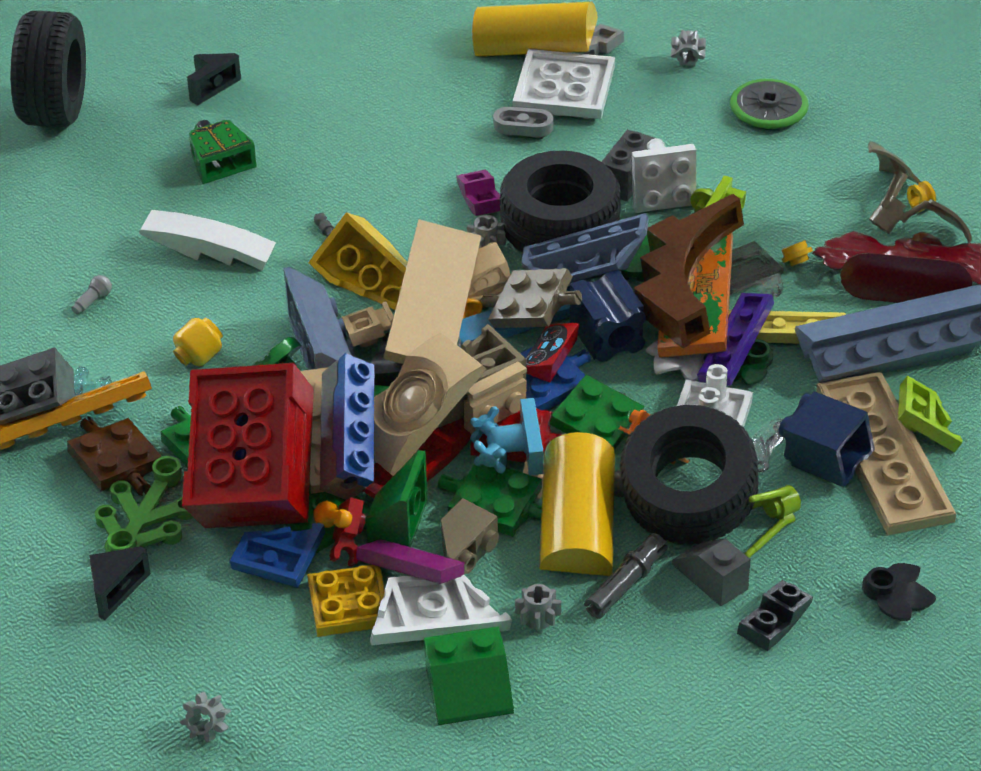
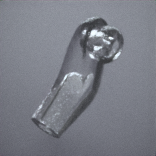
(765, 441)

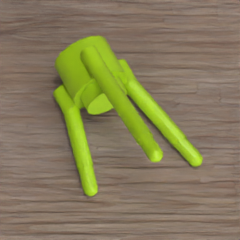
(777, 504)

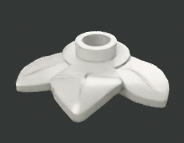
(688, 364)

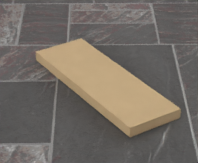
(432, 288)
(897, 472)

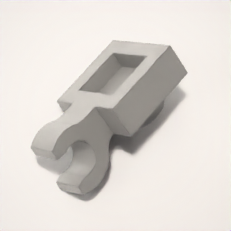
(605, 40)

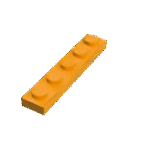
(96, 400)

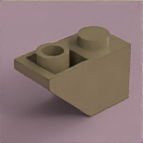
(468, 533)

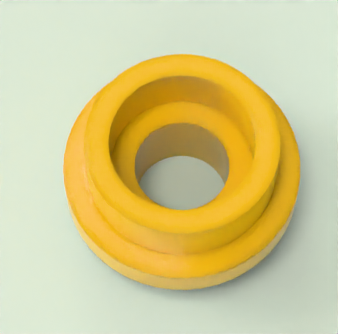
(796, 253)

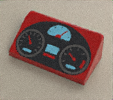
(551, 350)

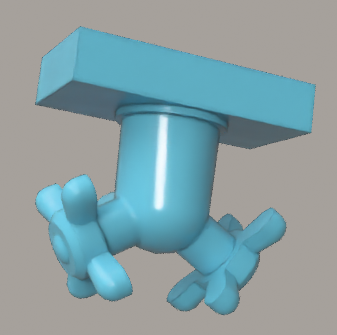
(509, 438)

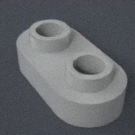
(523, 121)

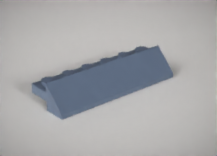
(894, 335)

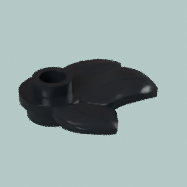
(897, 590)

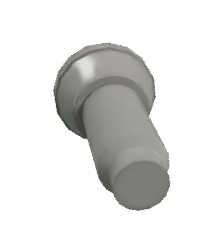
(99, 287)

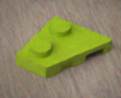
(923, 412)

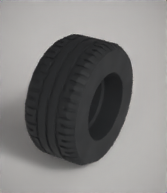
(48, 68)
(557, 197)
(680, 434)

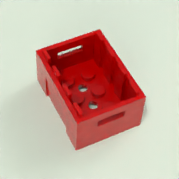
(275, 474)

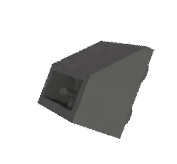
(34, 385)

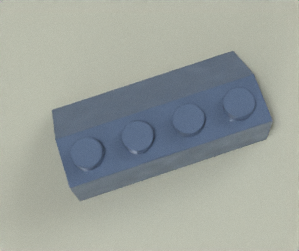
(315, 321)

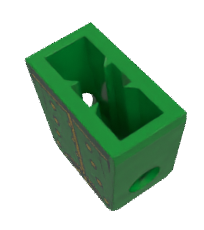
(220, 150)

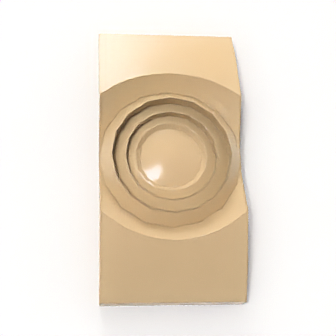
(420, 399)

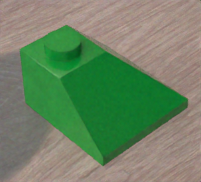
(399, 504)

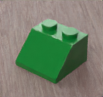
(468, 675)

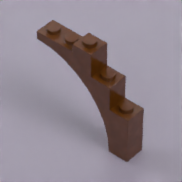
(673, 256)

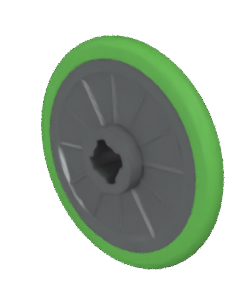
(769, 103)

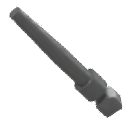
(324, 224)

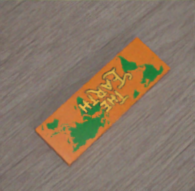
(712, 287)

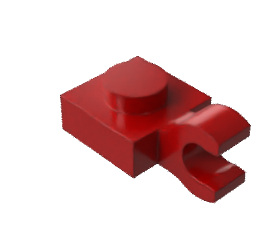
(345, 536)

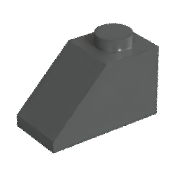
(716, 569)

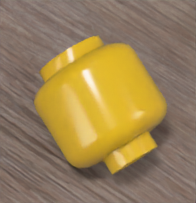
(197, 342)

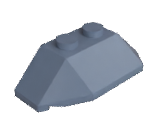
(590, 251)

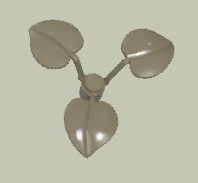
(891, 209)

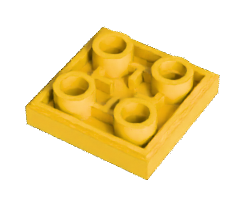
(346, 599)

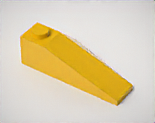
(361, 261)

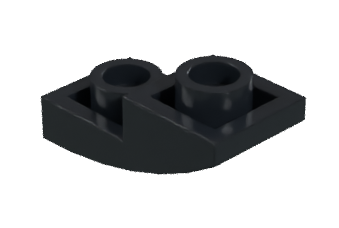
(776, 616)

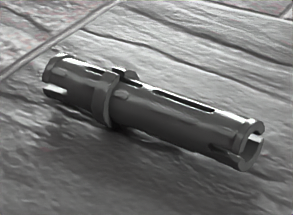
(634, 566)

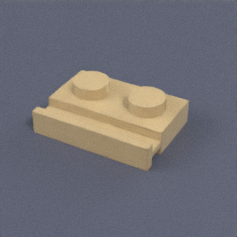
(368, 325)
(500, 390)

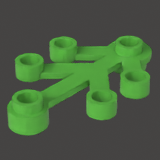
(166, 475)

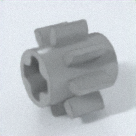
(688, 48)
(489, 229)
(538, 607)
(207, 707)

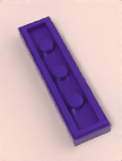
(743, 328)

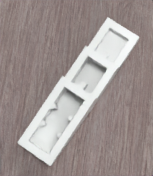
(213, 238)

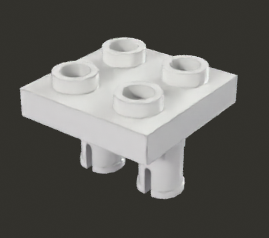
(663, 176)
(716, 394)

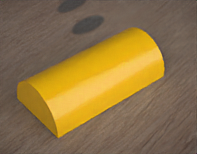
(533, 26)
(578, 505)

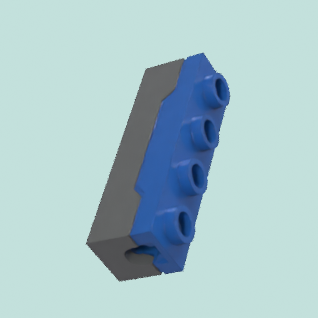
(347, 427)

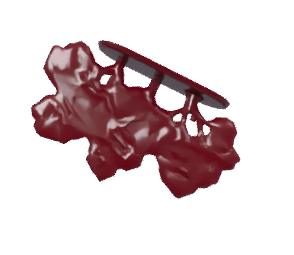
(903, 271)

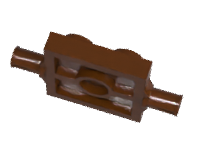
(114, 454)

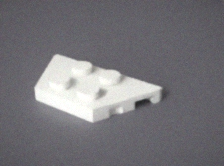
(423, 609)

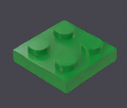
(595, 410)

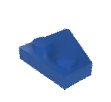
(278, 553)

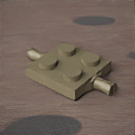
(531, 298)

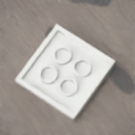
(565, 83)

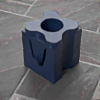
(608, 316)
(827, 438)

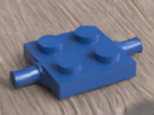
(565, 380)

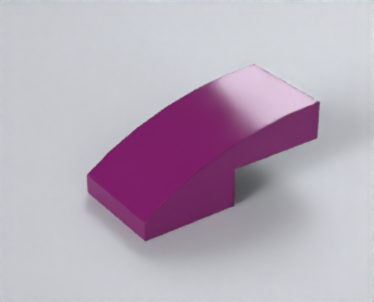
(479, 192)

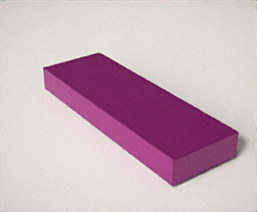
(410, 561)

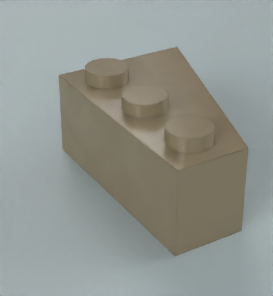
(494, 354)

